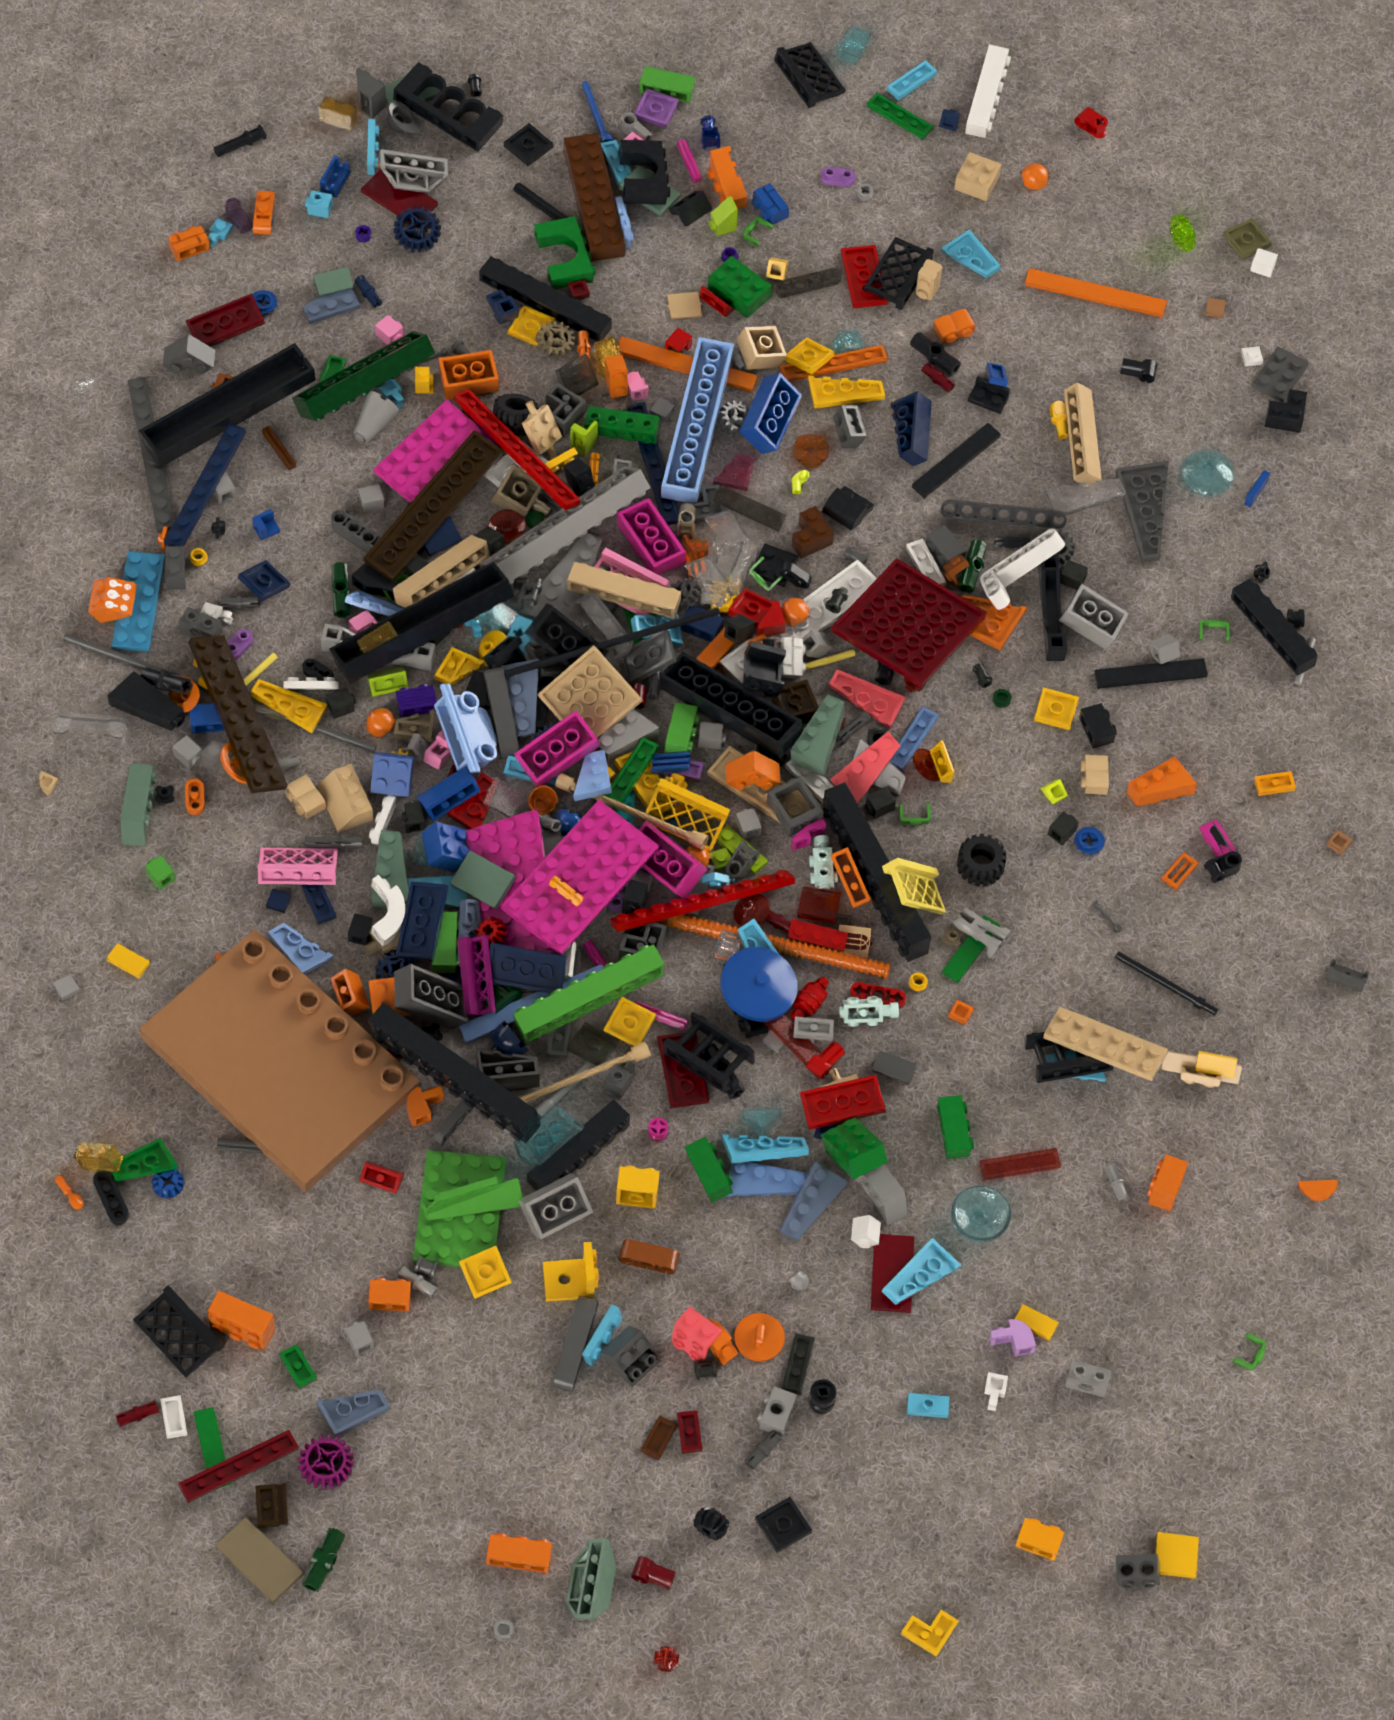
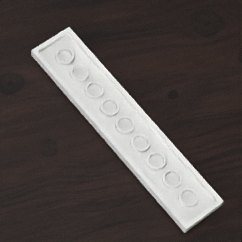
(852, 580)

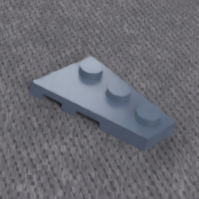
(331, 305)
(469, 919)
(352, 1411)

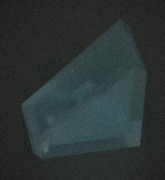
(761, 1120)

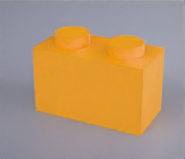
(1040, 1538)

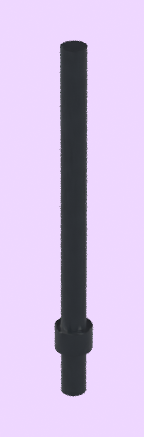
(1198, 1002)

